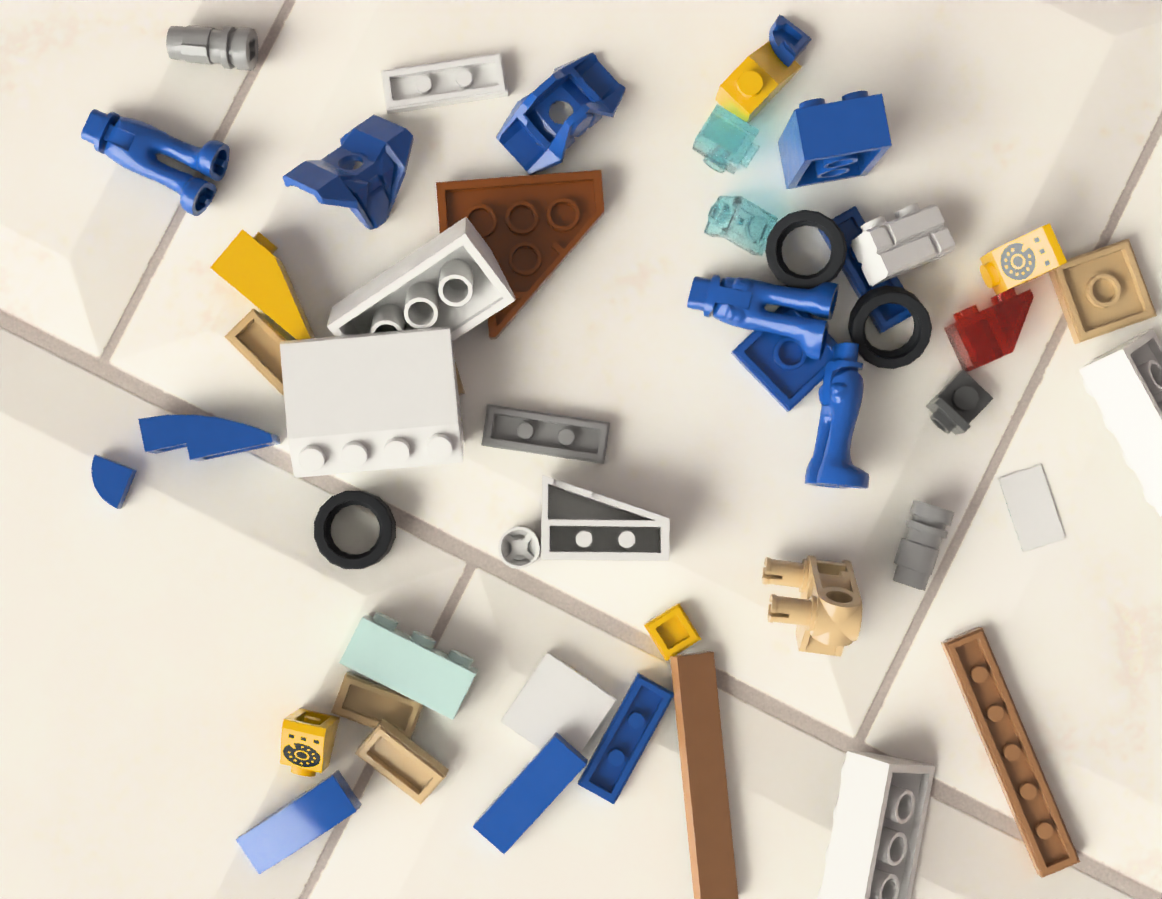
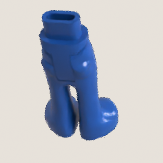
(136, 148)
(743, 304)
(840, 406)

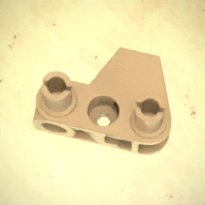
(828, 605)

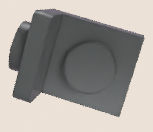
(958, 403)

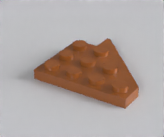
(526, 224)

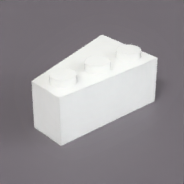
(598, 528)

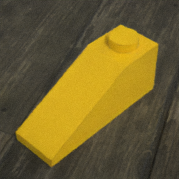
(263, 280)

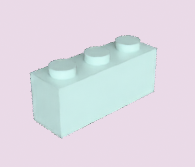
(409, 664)

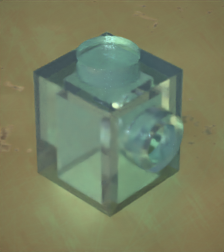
(726, 141)

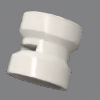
(513, 547)

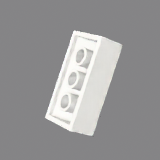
(438, 285)
(1130, 397)
(876, 827)

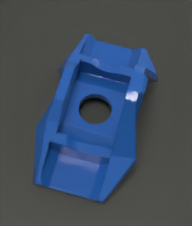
(535, 137)
(368, 189)

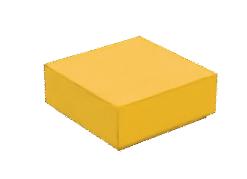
(672, 631)

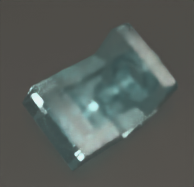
(740, 223)

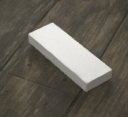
(444, 83)

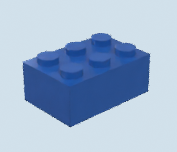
(834, 139)

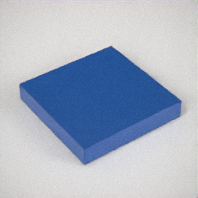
(782, 363)

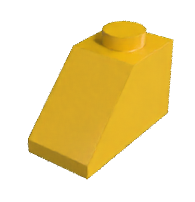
(755, 83)

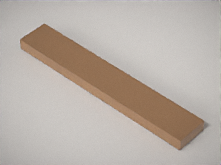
(1010, 752)
(704, 776)

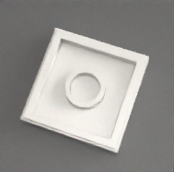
(559, 702)

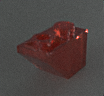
(991, 332)

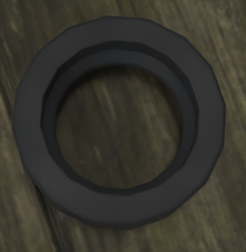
(788, 224)
(908, 352)
(325, 517)

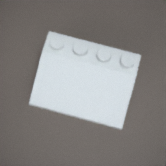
(372, 402)

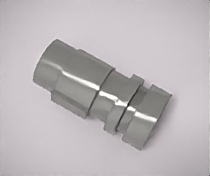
(212, 46)
(919, 550)

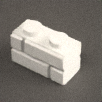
(902, 243)

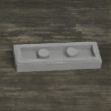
(545, 434)

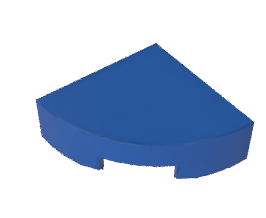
(787, 40)
(111, 480)

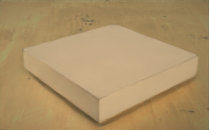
(1102, 291)

